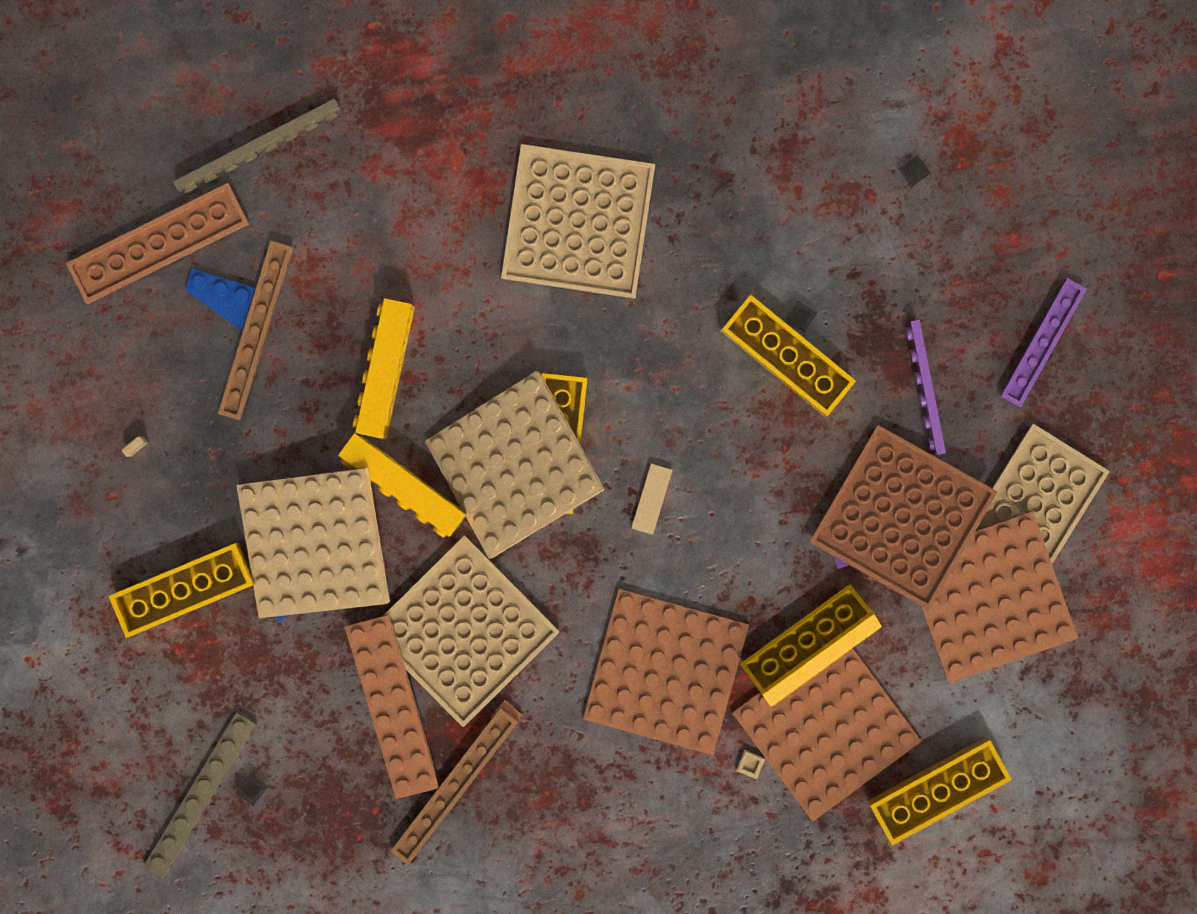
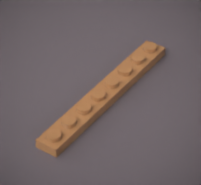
(255, 330)
(454, 786)

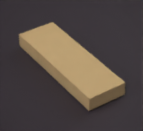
(651, 499)

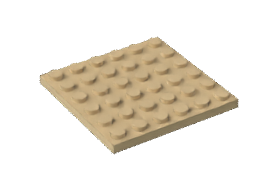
(578, 221)
(514, 465)
(313, 543)
(467, 631)

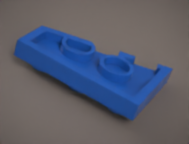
(222, 295)

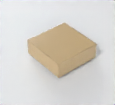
(134, 446)
(750, 764)

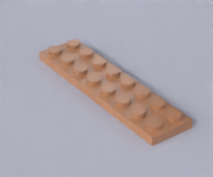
(157, 243)
(392, 706)

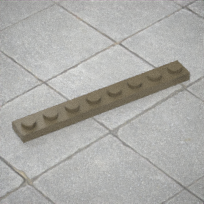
(265, 142)
(199, 795)

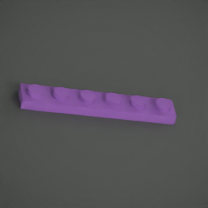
(1043, 342)
(926, 397)

